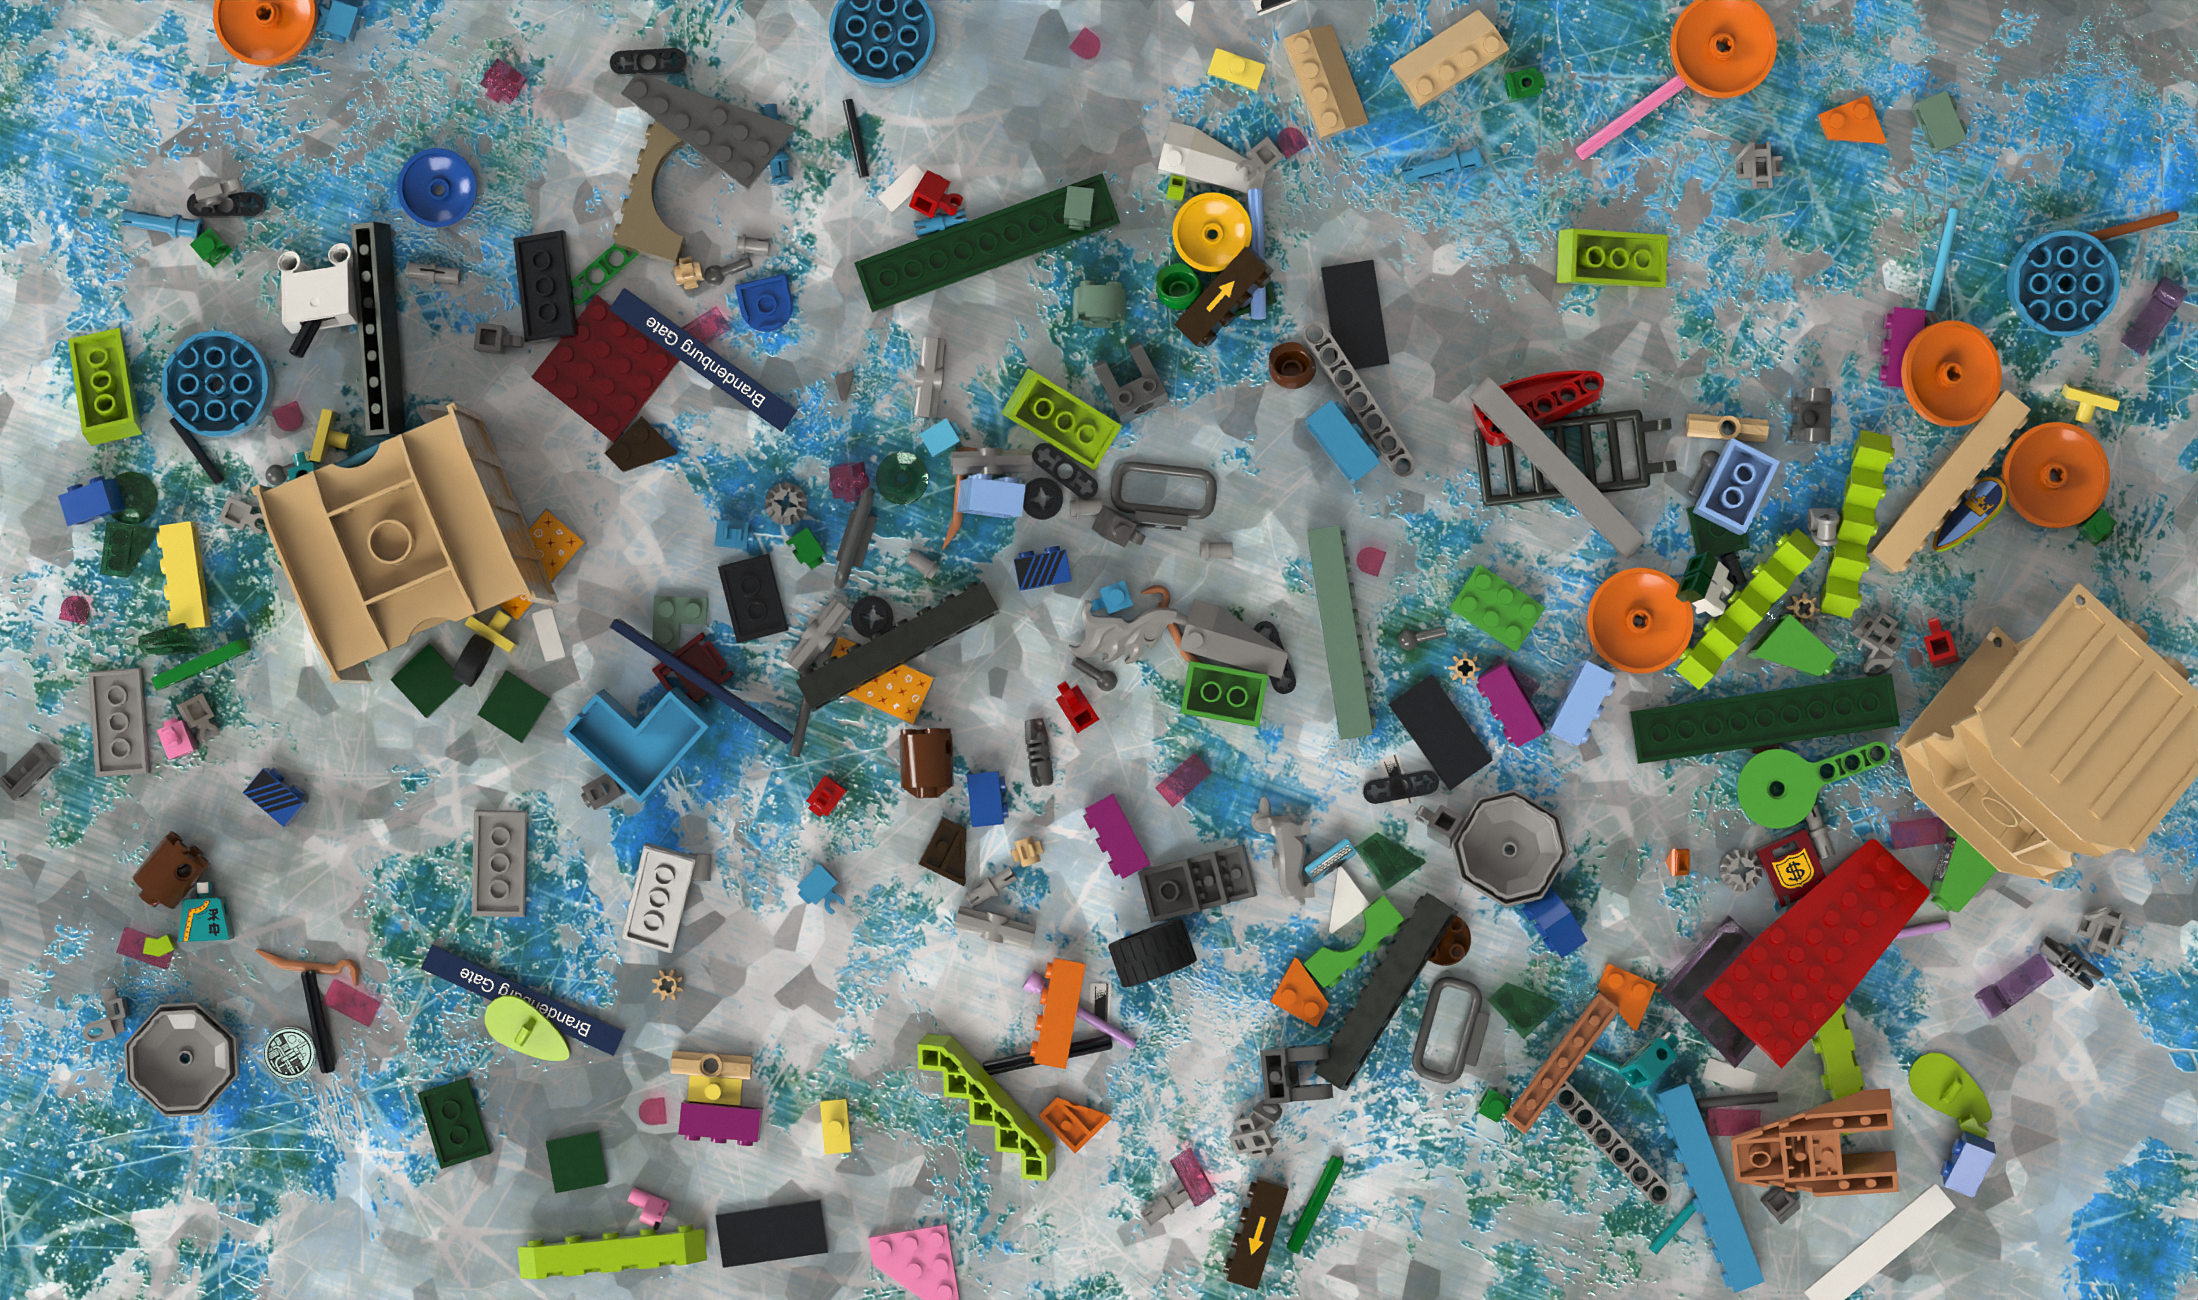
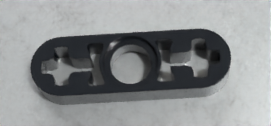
(667, 55)
(246, 197)
(1045, 464)
(1287, 673)
(1379, 782)

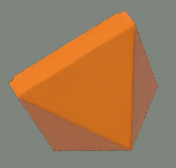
(1678, 862)

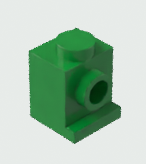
(1517, 91)
(211, 247)
(2097, 527)
(807, 548)
(1493, 1105)

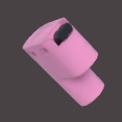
(653, 1207)

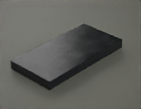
(545, 286)
(1355, 313)
(1440, 732)
(771, 1233)

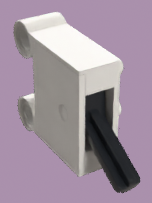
(317, 297)

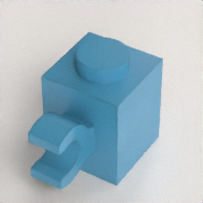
(340, 21)
(734, 535)
(1113, 598)
(819, 886)

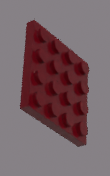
(605, 369)

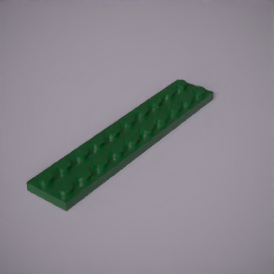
(979, 246)
(1764, 718)

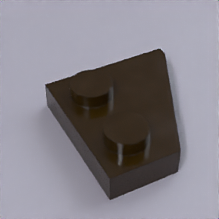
(639, 447)
(946, 851)

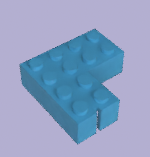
(635, 751)

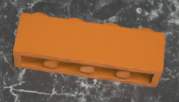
(1059, 1012)

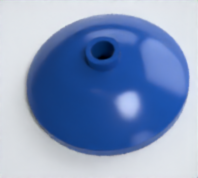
(419, 183)

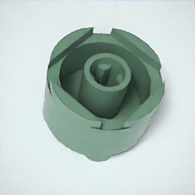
(1099, 304)

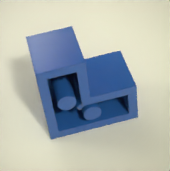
(1555, 923)

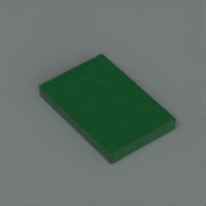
(455, 1122)

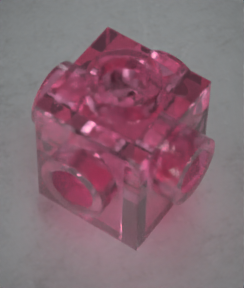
(502, 82)
(848, 481)

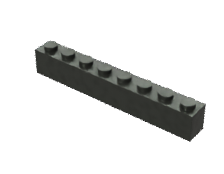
(378, 329)
(897, 646)
(1386, 990)

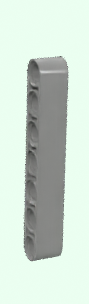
(1370, 406)
(1612, 1143)

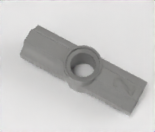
(929, 377)
(991, 461)
(818, 636)
(995, 927)

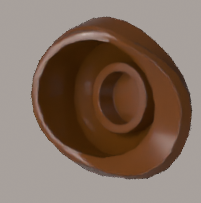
(1291, 365)

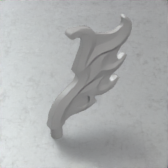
(1121, 637)

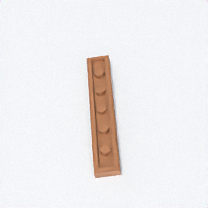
(1561, 1063)

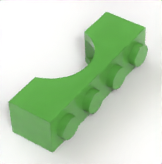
(1379, 921)

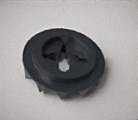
(1050, 489)
(864, 607)

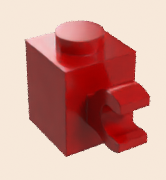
(932, 194)
(1940, 645)
(1076, 707)
(825, 797)

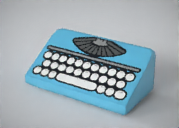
(1330, 860)

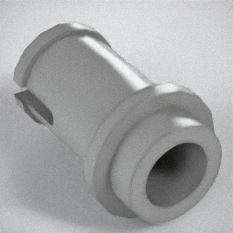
(752, 245)
(1085, 507)
(1216, 550)
(922, 564)

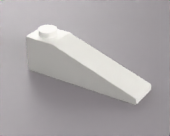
(1204, 160)

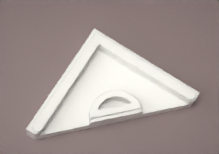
(1347, 901)

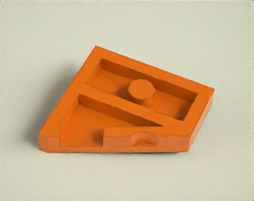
(1852, 123)
(1627, 992)
(1300, 994)
(1073, 1122)

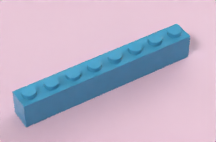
(1709, 1187)

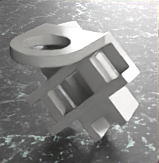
(1755, 167)
(1884, 649)
(2099, 930)
(114, 1022)
(1260, 1124)

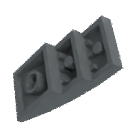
(1197, 883)

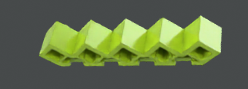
(1856, 524)
(1747, 607)
(1836, 1047)
(989, 1105)
(612, 1252)

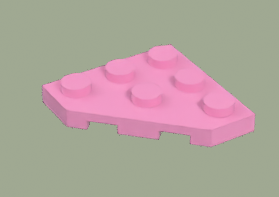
(918, 1261)

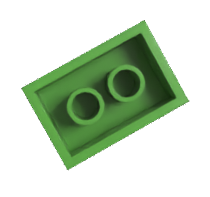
(1496, 608)
(1223, 694)

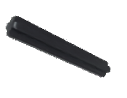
(317, 1021)

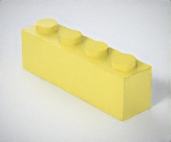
(184, 575)

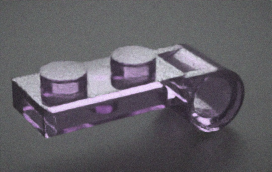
(2154, 315)
(2014, 986)

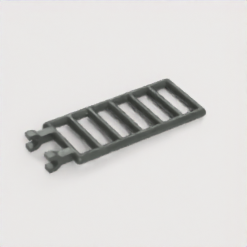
(1584, 423)

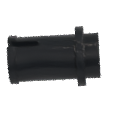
(1735, 573)

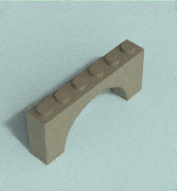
(641, 226)

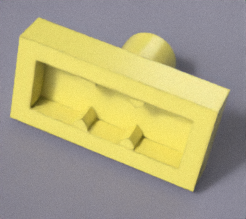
(1236, 69)
(2088, 401)
(327, 437)
(493, 630)
(715, 1090)
(835, 1126)

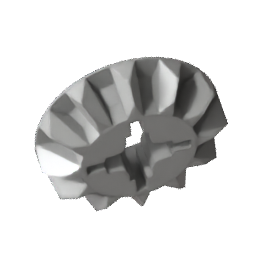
(792, 514)
(1730, 863)

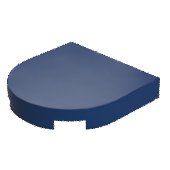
(765, 302)

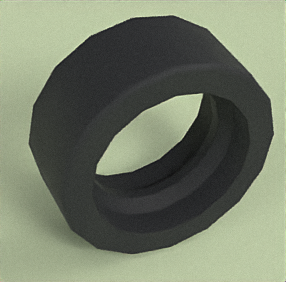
(473, 660)

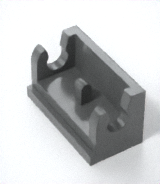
(27, 772)

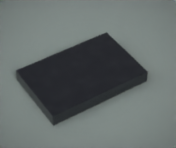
(753, 598)

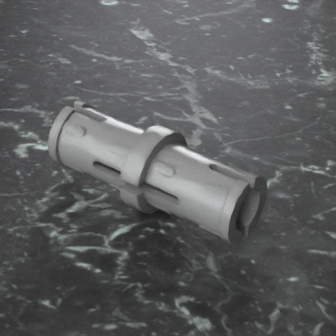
(433, 273)
(1818, 832)
(991, 886)
(1165, 1205)

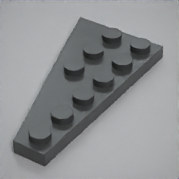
(724, 134)

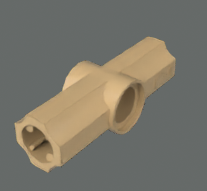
(1743, 428)
(694, 1064)

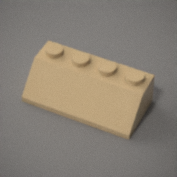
(1449, 59)
(1324, 81)

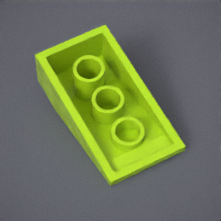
(1612, 258)
(104, 387)
(1061, 419)

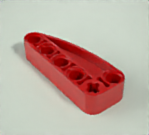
(1544, 390)

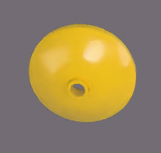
(1205, 214)

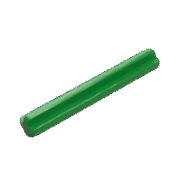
(1315, 1204)

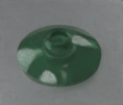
(899, 464)
(144, 498)

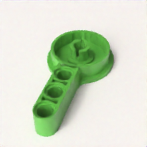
(1799, 779)

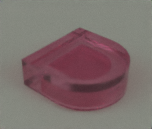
(1086, 45)
(1291, 142)
(289, 417)
(1370, 560)
(75, 610)
(653, 1111)

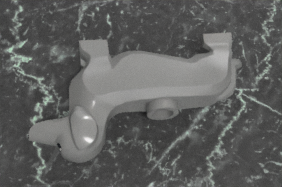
(1290, 850)

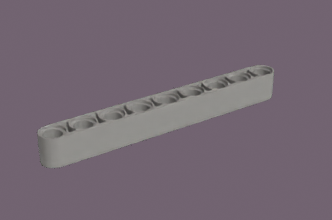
(1557, 468)

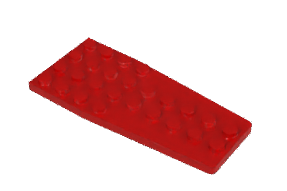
(1818, 952)

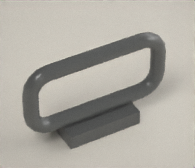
(1162, 516)
(856, 538)
(1471, 1038)

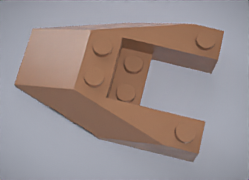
(1806, 1154)

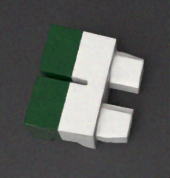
(1704, 584)

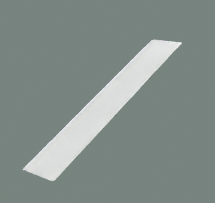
(1882, 1246)

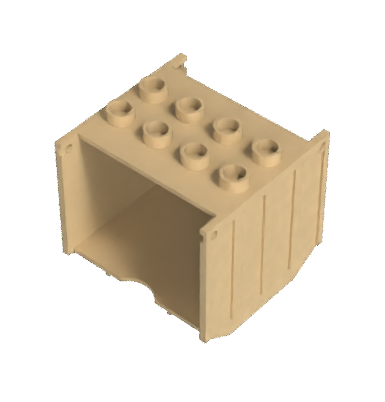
(403, 541)
(2057, 741)

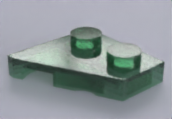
(124, 548)

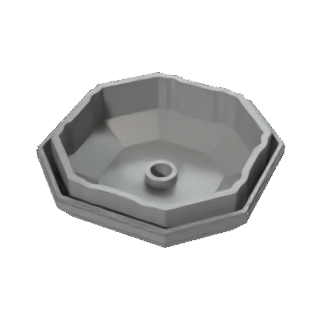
(1516, 822)
(156, 1063)

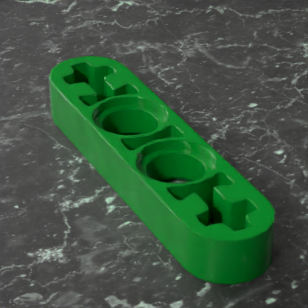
(609, 270)
(201, 664)

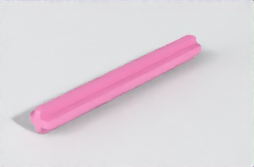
(1630, 117)

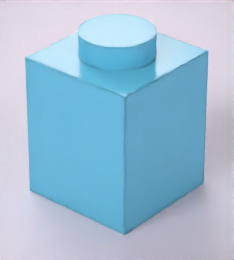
(941, 437)

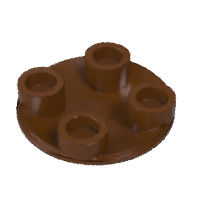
(1453, 945)

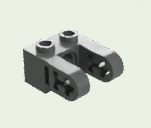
(1137, 396)
(1820, 403)
(1282, 1075)

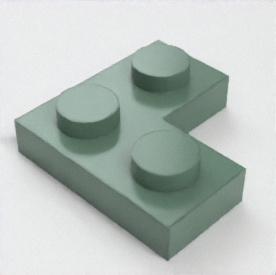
(673, 611)

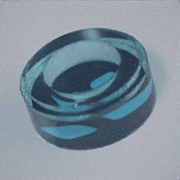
(1775, 611)

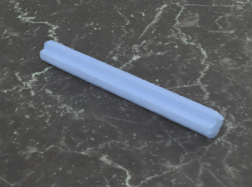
(1256, 216)

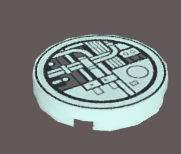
(290, 1053)

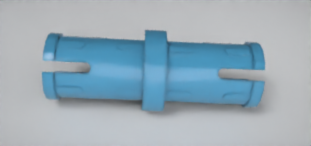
(939, 222)

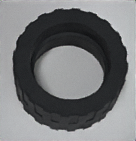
(1152, 953)

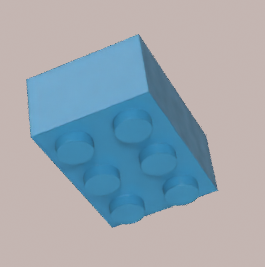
(1342, 441)

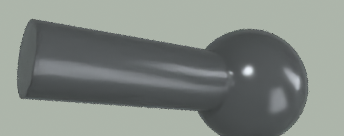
(716, 275)
(1708, 462)
(277, 474)
(1409, 639)
(1105, 680)

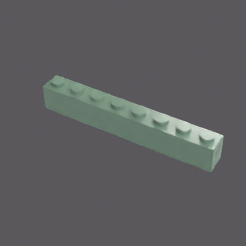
(1340, 633)

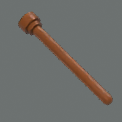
(2135, 225)

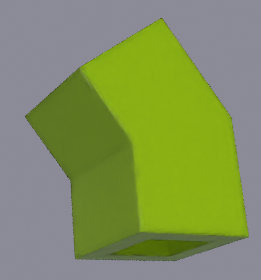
(1176, 188)
(159, 946)
(1969, 1124)

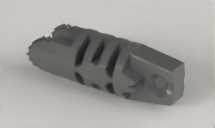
(1038, 752)
(2070, 962)

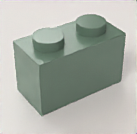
(1940, 122)
(1078, 207)

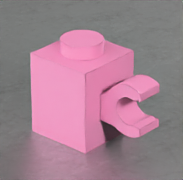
(177, 739)

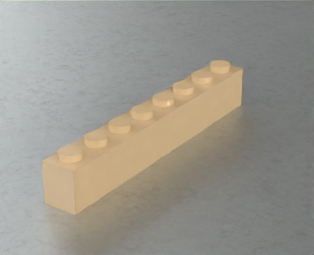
(1948, 482)

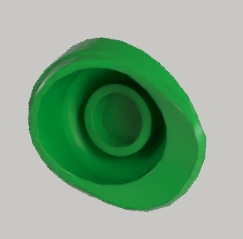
(1178, 286)

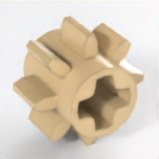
(688, 272)
(1809, 610)
(1468, 663)
(1027, 851)
(666, 992)

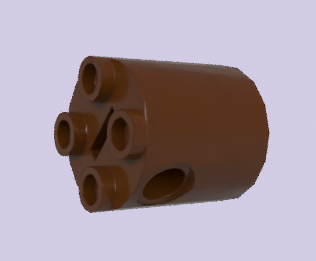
(926, 761)
(170, 872)

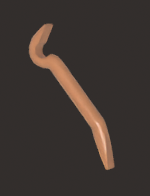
(957, 517)
(1173, 628)
(319, 968)

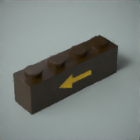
(1224, 298)
(1256, 1233)

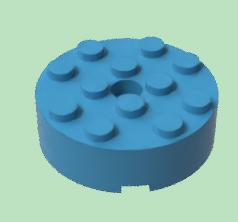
(887, 60)
(2041, 265)
(245, 388)

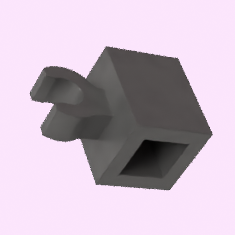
(494, 338)
(1117, 527)
(601, 792)
(1440, 825)

